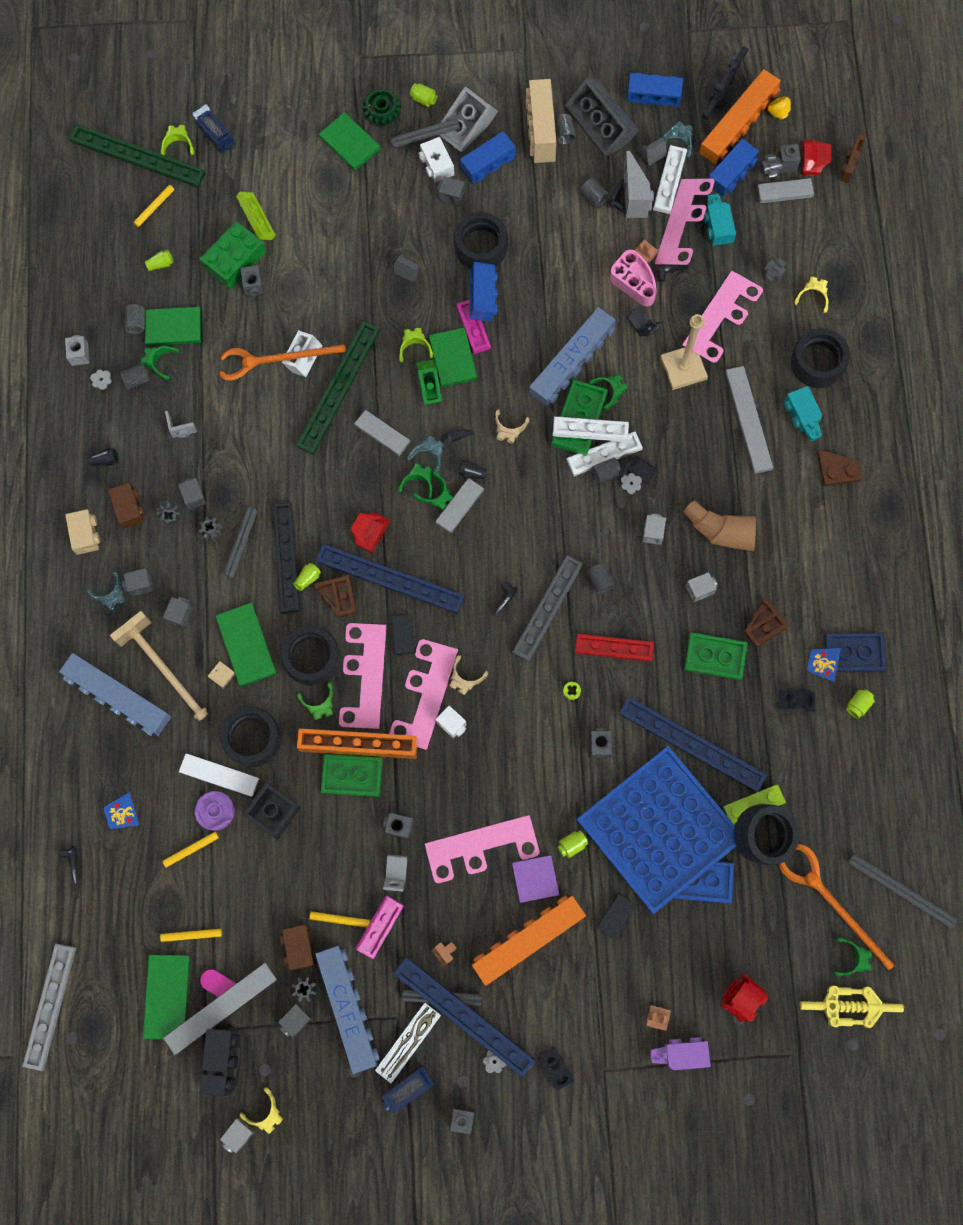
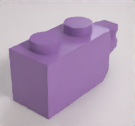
(683, 1055)

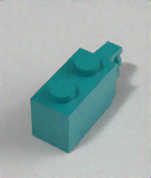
(719, 221)
(804, 412)

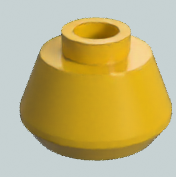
(780, 107)

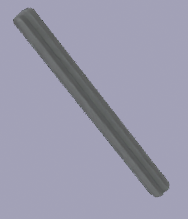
(903, 891)

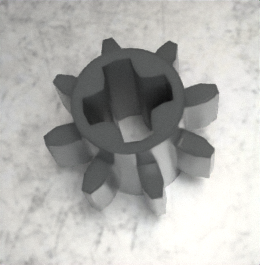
(770, 165)
(775, 269)
(167, 511)
(211, 533)
(299, 986)

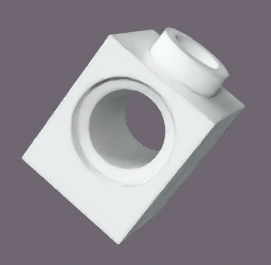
(451, 722)

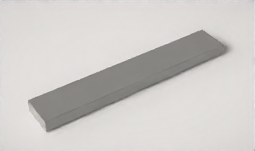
(749, 420)
(49, 1007)
(220, 1008)

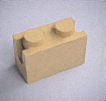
(82, 531)

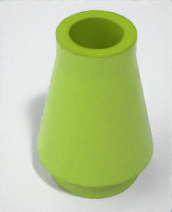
(160, 260)
(307, 576)

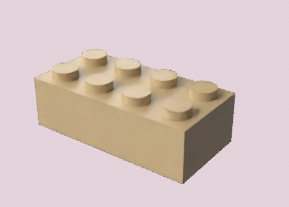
(541, 121)

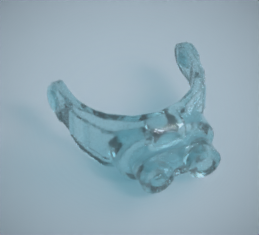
(681, 132)
(432, 446)
(112, 598)

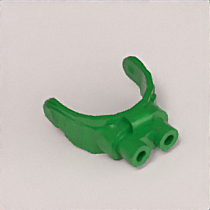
(152, 356)
(617, 385)
(418, 473)
(442, 498)
(861, 958)

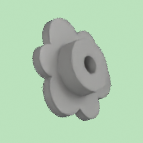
(98, 376)
(631, 478)
(490, 1066)

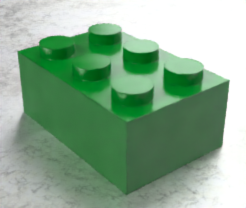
(231, 252)

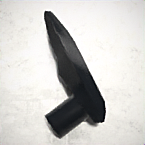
(617, 193)
(668, 269)
(455, 436)
(510, 592)
(72, 857)

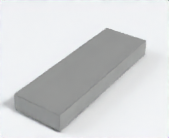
(785, 190)
(382, 433)
(459, 505)

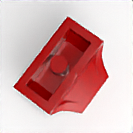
(815, 156)
(368, 530)

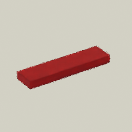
(614, 647)

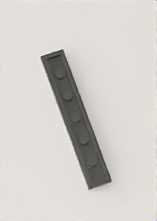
(547, 608)

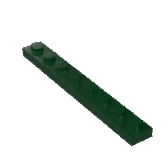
(137, 155)
(338, 388)

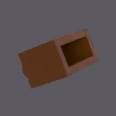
(126, 505)
(298, 948)

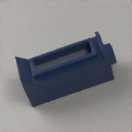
(213, 129)
(407, 1090)

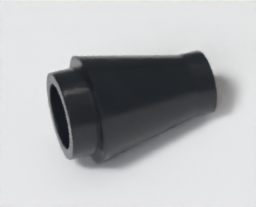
(104, 458)
(471, 470)

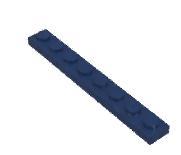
(390, 578)
(693, 744)
(464, 1016)

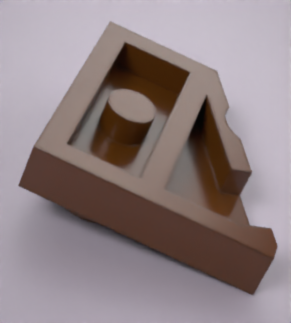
(852, 155)
(838, 469)
(338, 595)
(765, 624)

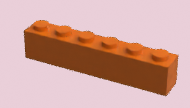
(740, 116)
(357, 743)
(528, 940)

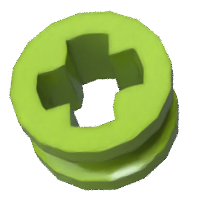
(578, 690)

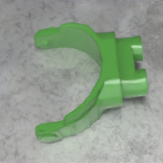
(320, 710)

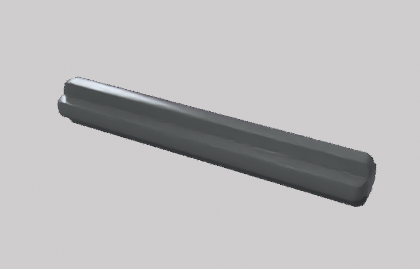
(424, 133)
(240, 542)
(469, 999)

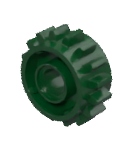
(378, 99)

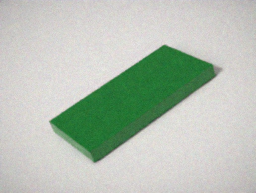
(582, 402)
(246, 644)
(166, 995)

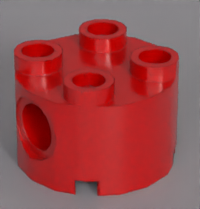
(744, 998)

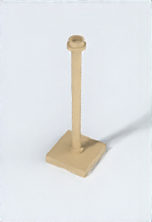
(684, 365)
(132, 630)

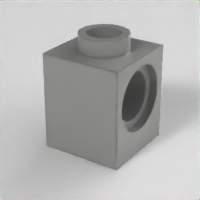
(77, 357)
(654, 529)
(701, 587)
(237, 1136)

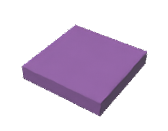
(535, 879)

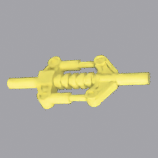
(832, 1007)

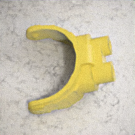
(818, 286)
(272, 1118)

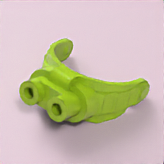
(176, 134)
(411, 337)

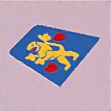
(824, 662)
(121, 813)

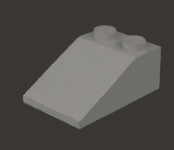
(473, 117)
(637, 189)

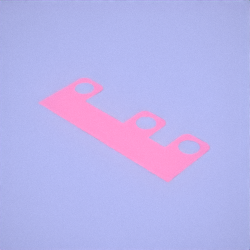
(679, 215)
(721, 307)
(371, 669)
(432, 691)
(475, 841)

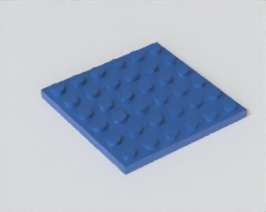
(660, 829)

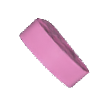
(636, 272)

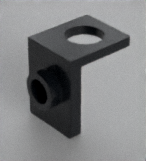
(642, 322)
(639, 468)
(796, 699)
(555, 1068)

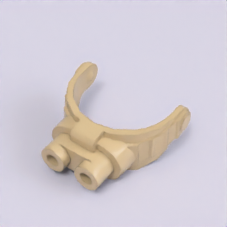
(506, 433)
(463, 685)

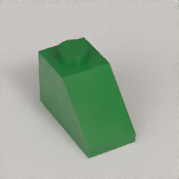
(429, 381)

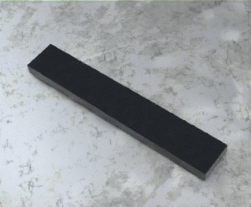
(286, 557)

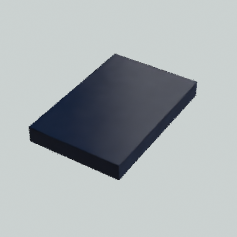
(858, 651)

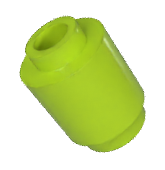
(423, 94)
(860, 703)
(572, 844)

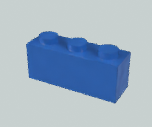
(655, 89)
(488, 157)
(734, 167)
(482, 291)

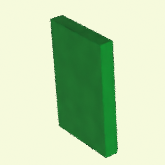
(349, 141)
(172, 326)
(453, 357)
(715, 656)
(351, 775)

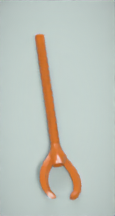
(250, 361)
(813, 880)

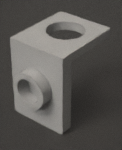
(181, 430)
(395, 872)

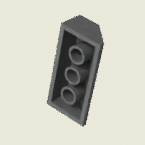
(601, 117)

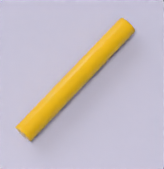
(153, 206)
(190, 849)
(339, 919)
(191, 935)

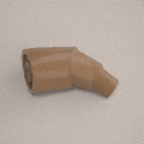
(723, 530)

